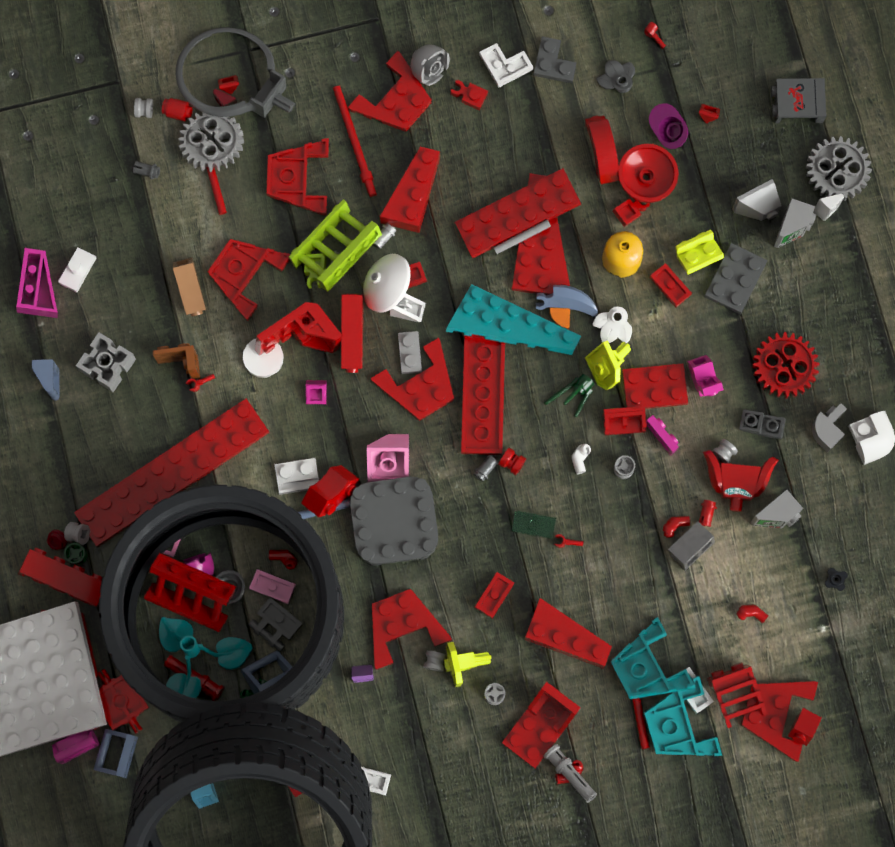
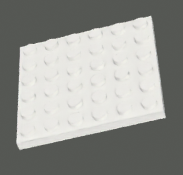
(46, 680)

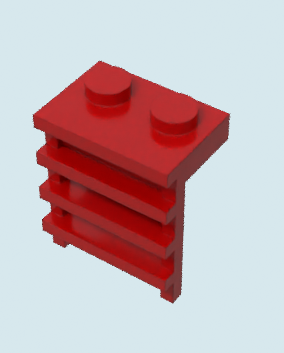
(731, 680)

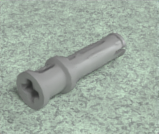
(564, 766)

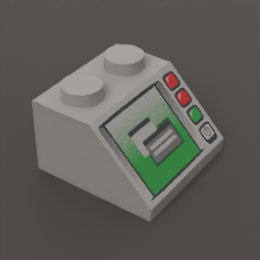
(796, 221)
(779, 513)

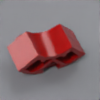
(330, 491)

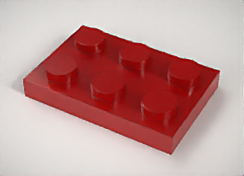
(655, 386)

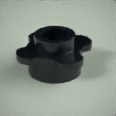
(831, 583)

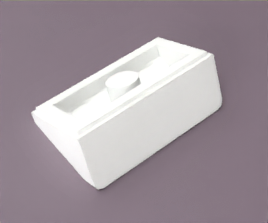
(828, 205)

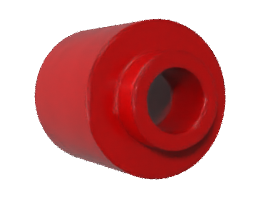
(177, 109)

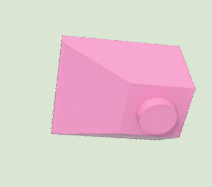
(388, 458)

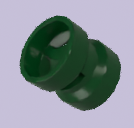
(74, 551)

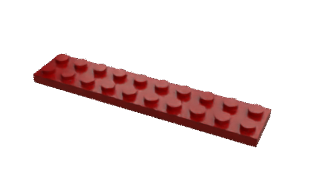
(172, 471)

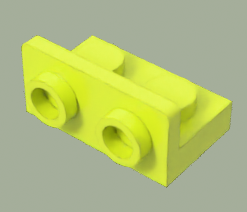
(698, 252)

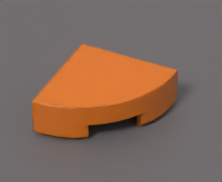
(561, 316)

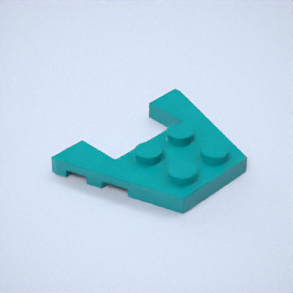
(640, 671)
(671, 727)

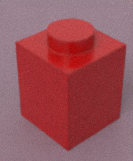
(804, 727)

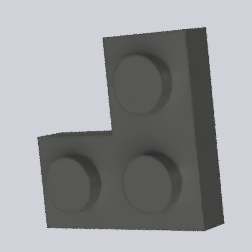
(550, 66)

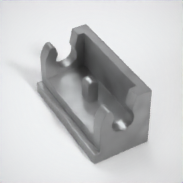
(691, 545)

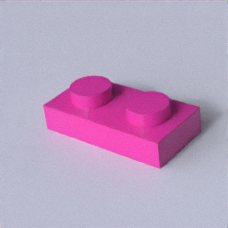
(668, 441)

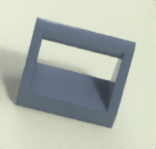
(48, 375)
(253, 683)
(126, 756)

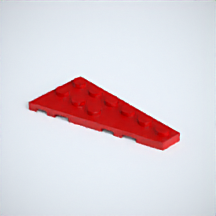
(541, 259)

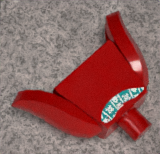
(738, 481)

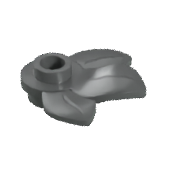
(615, 74)

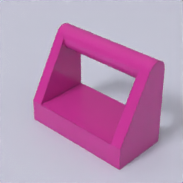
(74, 746)

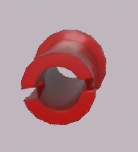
(707, 512)

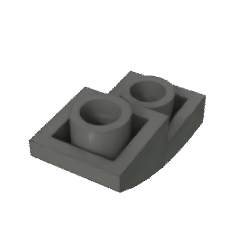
(762, 424)

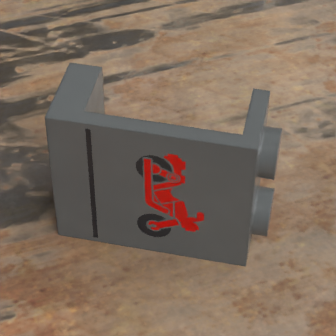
(799, 99)

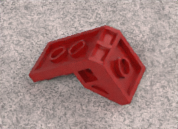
(309, 327)
(541, 725)

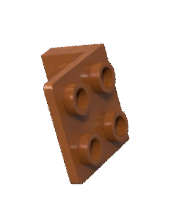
(184, 353)

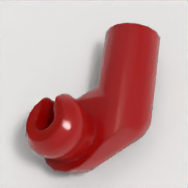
(673, 523)
(285, 557)
(751, 610)

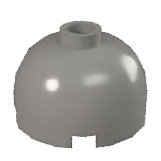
(429, 63)

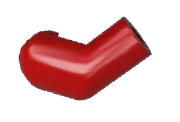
(560, 778)

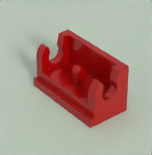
(624, 420)

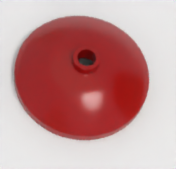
(650, 161)

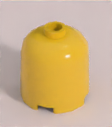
(618, 258)

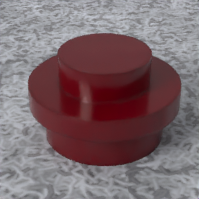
(56, 539)

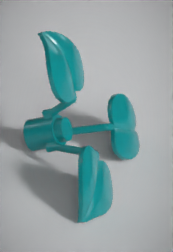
(178, 635)

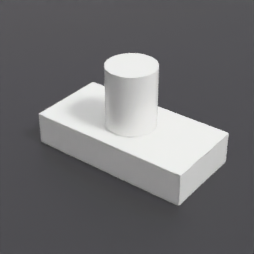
(77, 270)

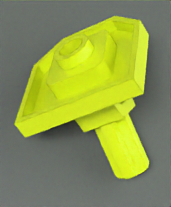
(606, 363)
(462, 662)

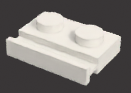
(296, 475)

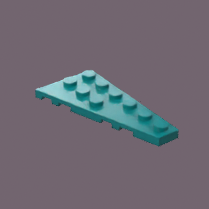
(505, 322)

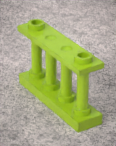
(343, 261)

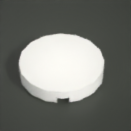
(265, 364)

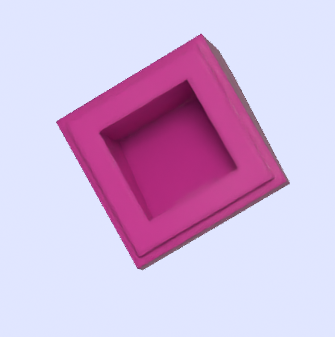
(316, 391)

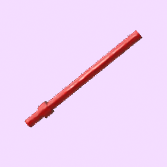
(366, 175)

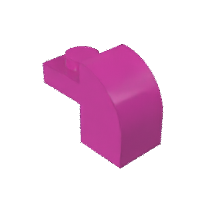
(704, 376)

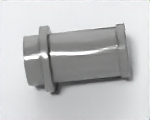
(387, 232)

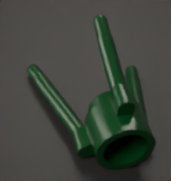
(581, 386)

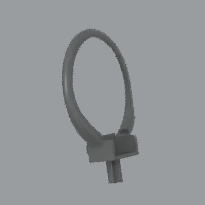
(266, 98)

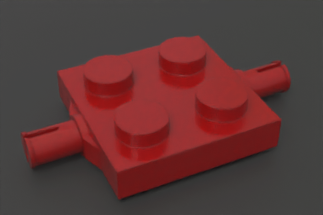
(120, 702)

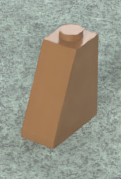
(189, 286)

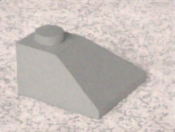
(759, 202)

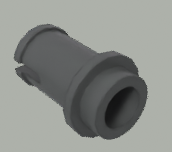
(147, 170)
(485, 468)

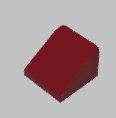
(224, 99)

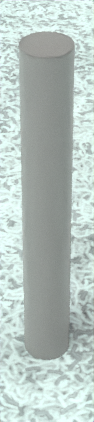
(522, 236)

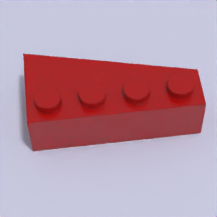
(412, 194)
(61, 577)
(562, 634)

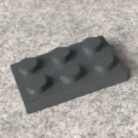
(735, 278)

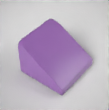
(362, 673)

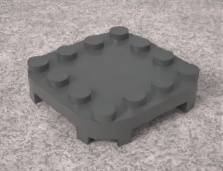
(394, 520)

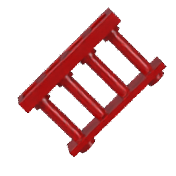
(194, 580)

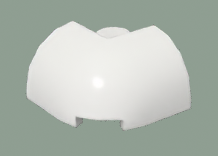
(873, 437)

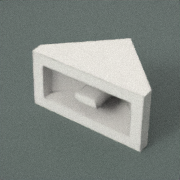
(409, 309)

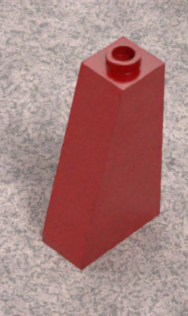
(352, 332)

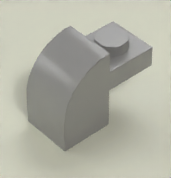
(824, 430)

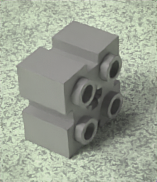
(104, 350)

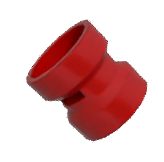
(512, 461)

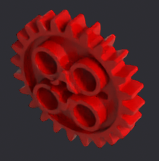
(769, 374)

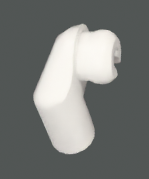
(579, 456)

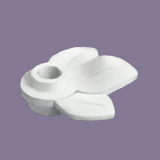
(611, 328)

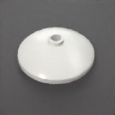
(386, 283)

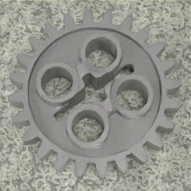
(198, 151)
(826, 155)

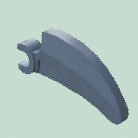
(567, 297)

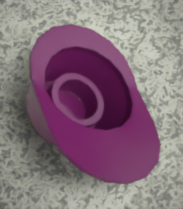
(668, 126)

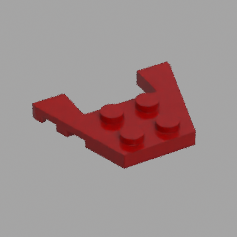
(401, 104)
(289, 176)
(237, 267)
(423, 392)
(398, 617)
(777, 701)

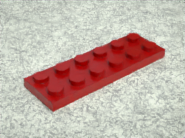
(518, 212)
(483, 396)

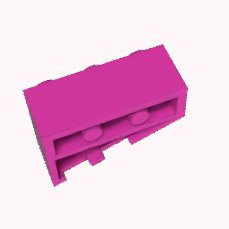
(35, 286)

